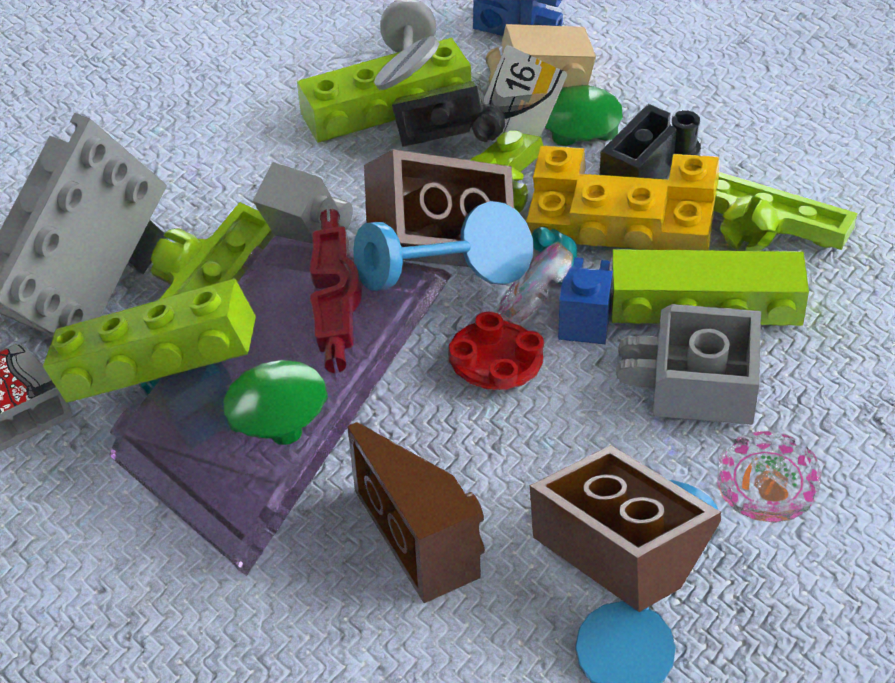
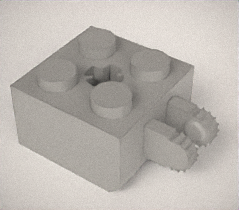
(699, 364)

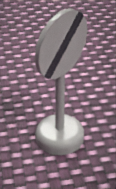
(410, 29)

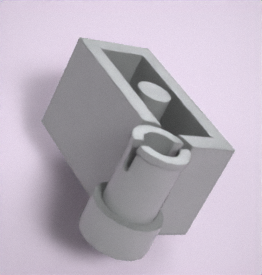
(293, 203)

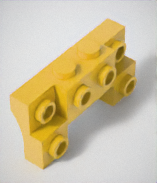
(625, 209)

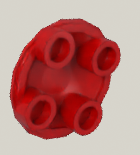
(496, 353)

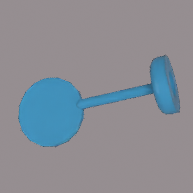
(492, 241)
(627, 644)

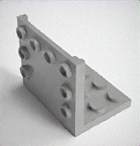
(73, 229)

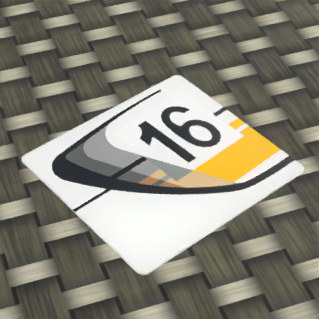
(524, 91)

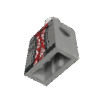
(27, 397)

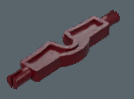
(333, 306)

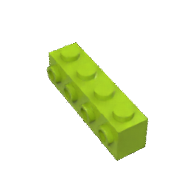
(351, 102)
(740, 280)
(150, 341)

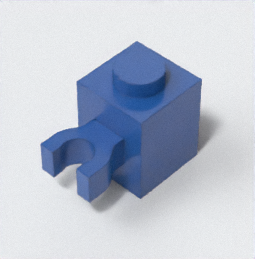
(585, 303)

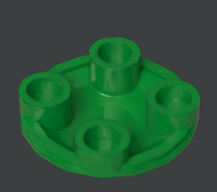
(584, 115)
(275, 400)

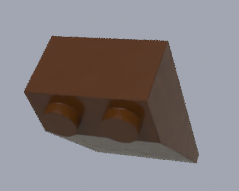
(418, 513)

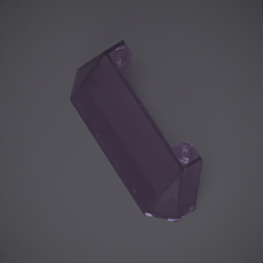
(241, 484)

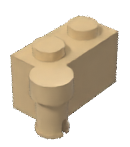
(559, 46)

